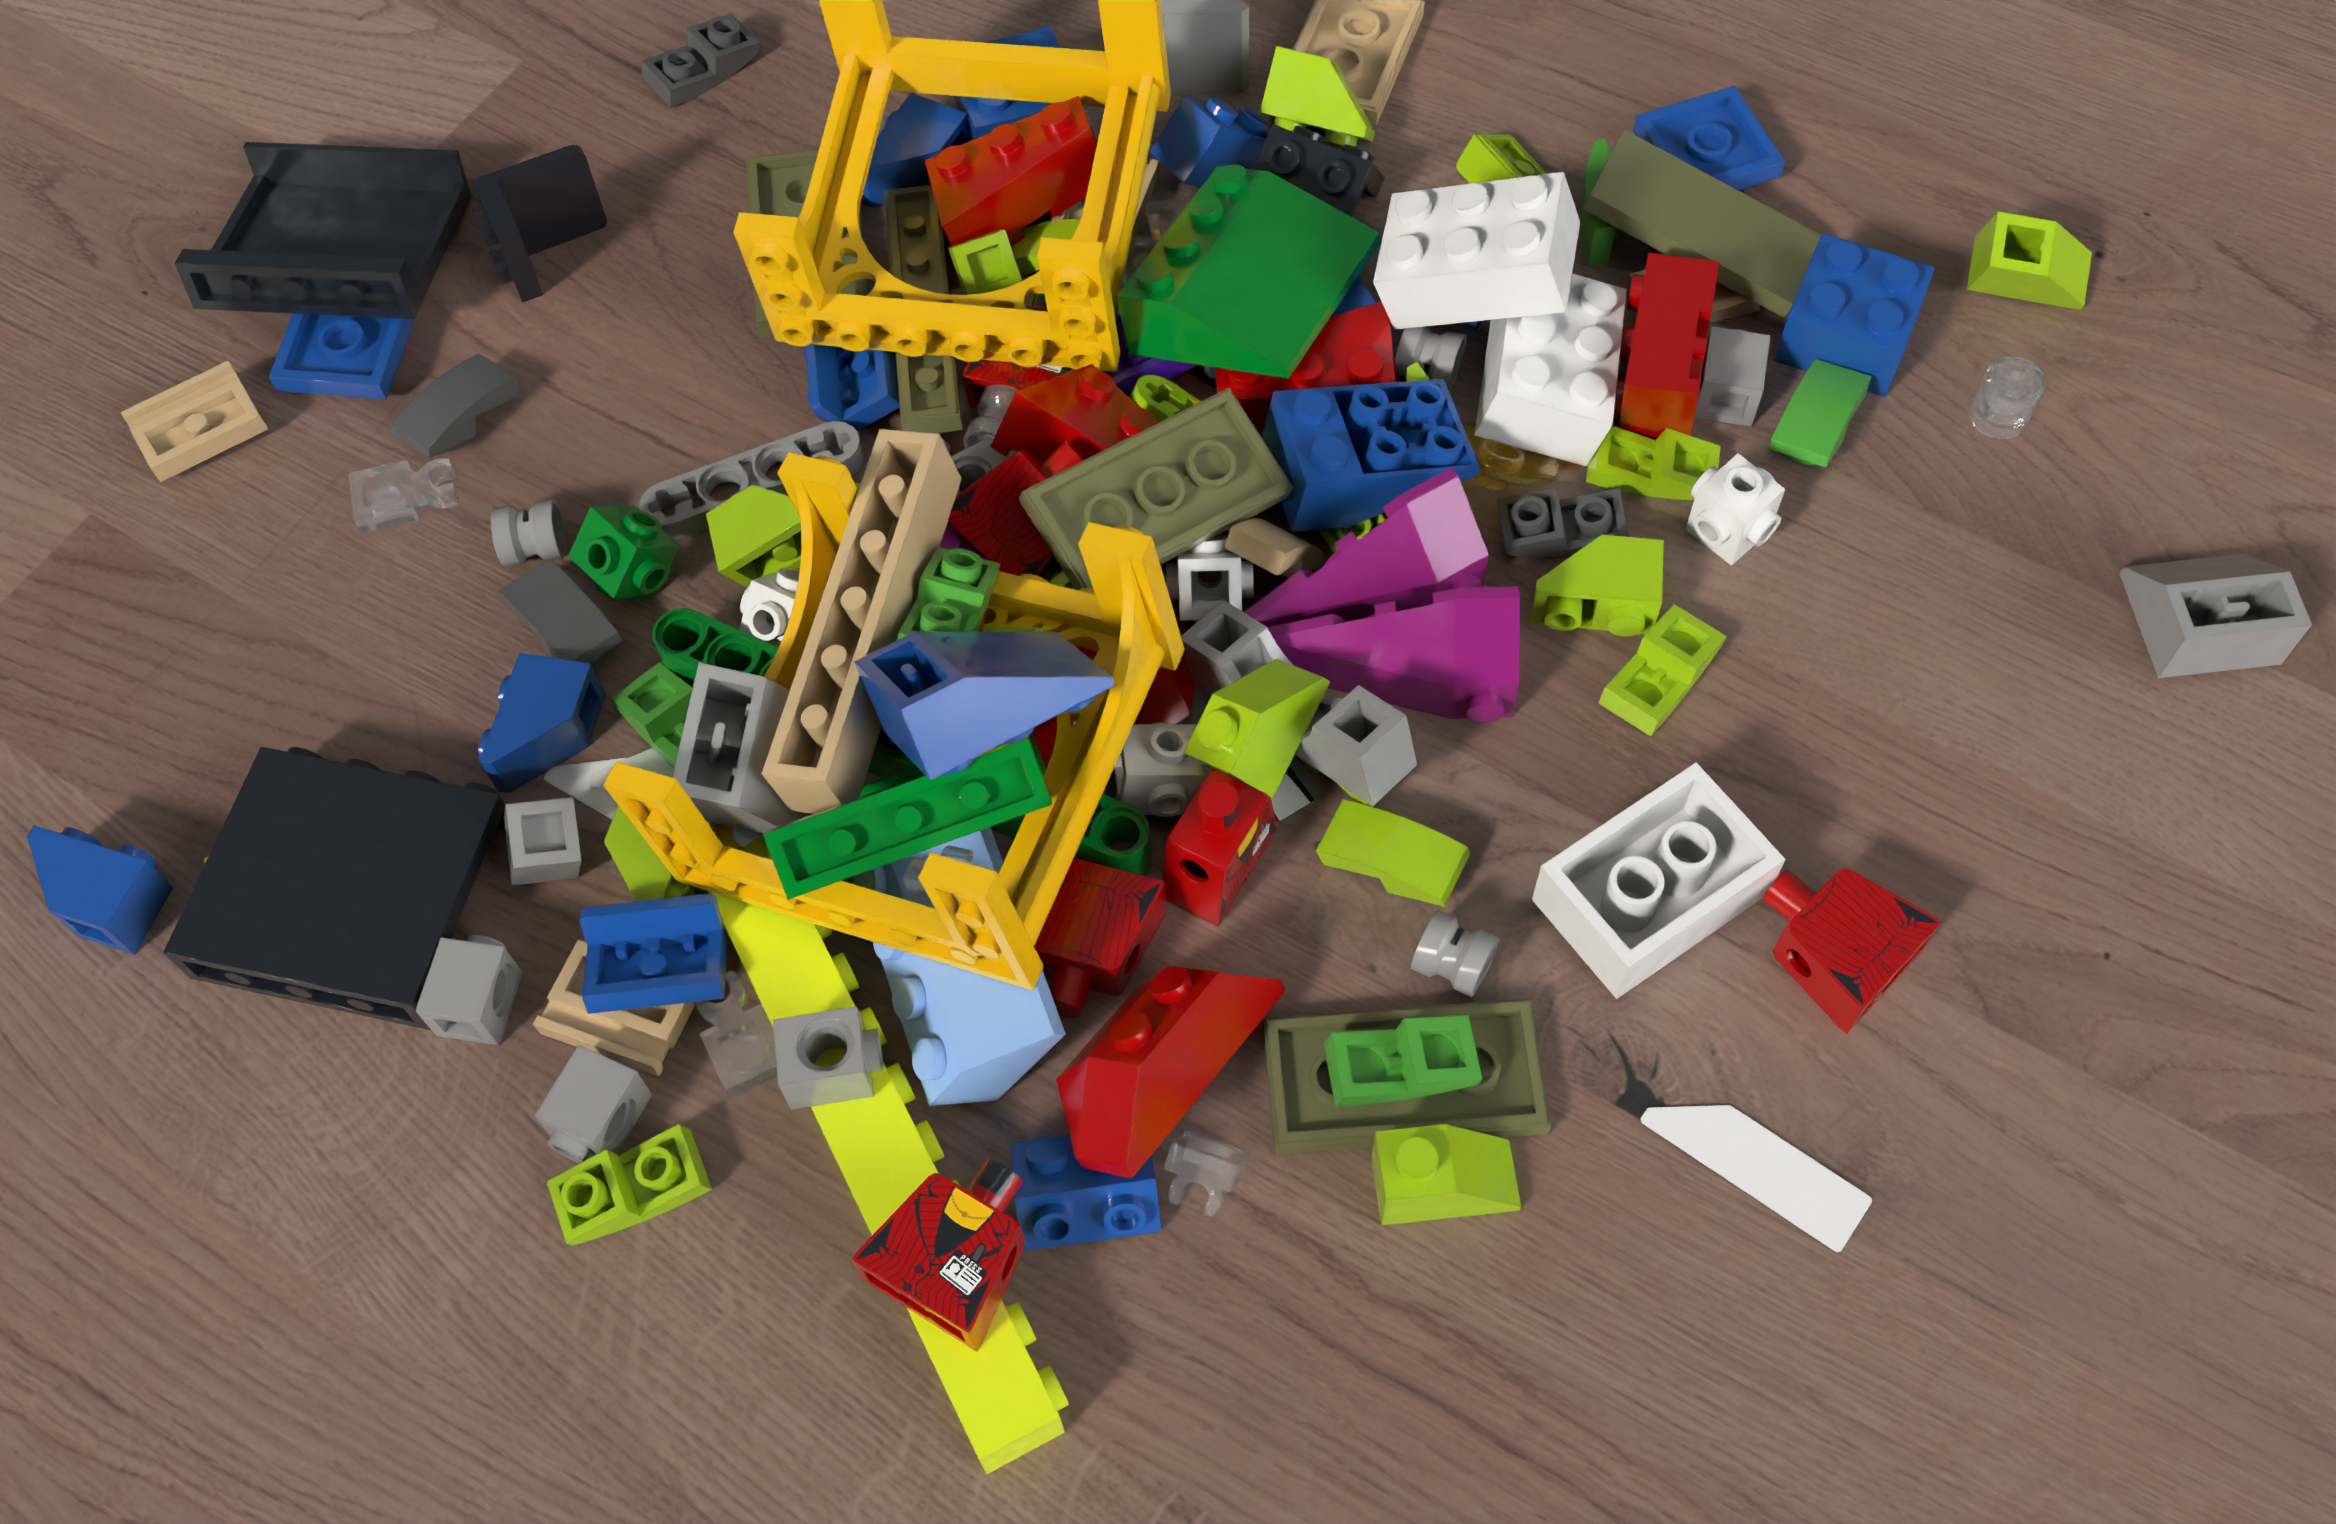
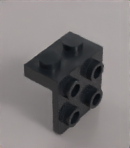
(1320, 169)
(536, 209)

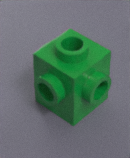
(624, 551)

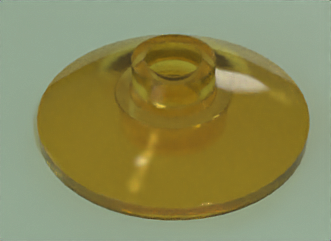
(1507, 464)

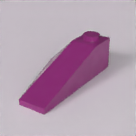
(1418, 550)
(1430, 658)

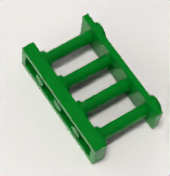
(907, 817)

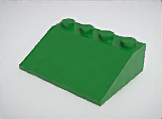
(1244, 275)

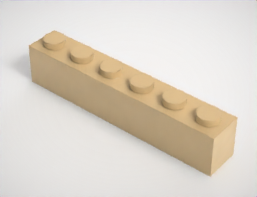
(874, 582)

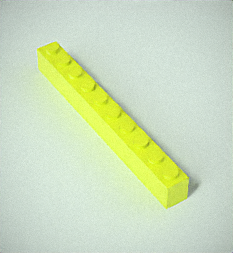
(884, 1160)

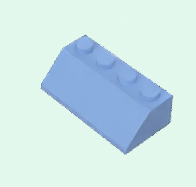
(963, 1028)

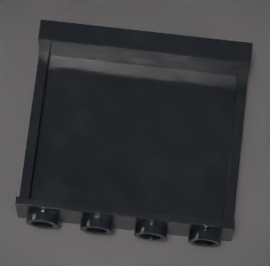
(332, 232)
(335, 883)

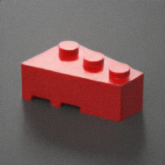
(1014, 173)
(1665, 345)
(1347, 352)
(1075, 407)

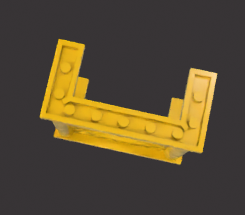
(798, 257)
(979, 916)

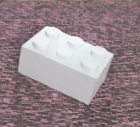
(1478, 251)
(1555, 375)
(1656, 879)

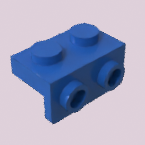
(851, 384)
(653, 953)
(1076, 1204)

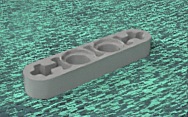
(745, 470)

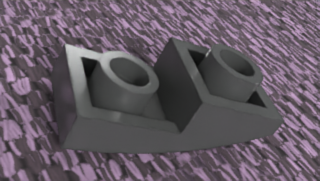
(711, 56)
(447, 407)
(1547, 527)
(560, 614)

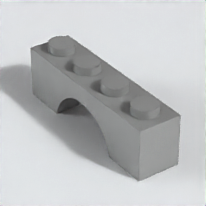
(1349, 739)

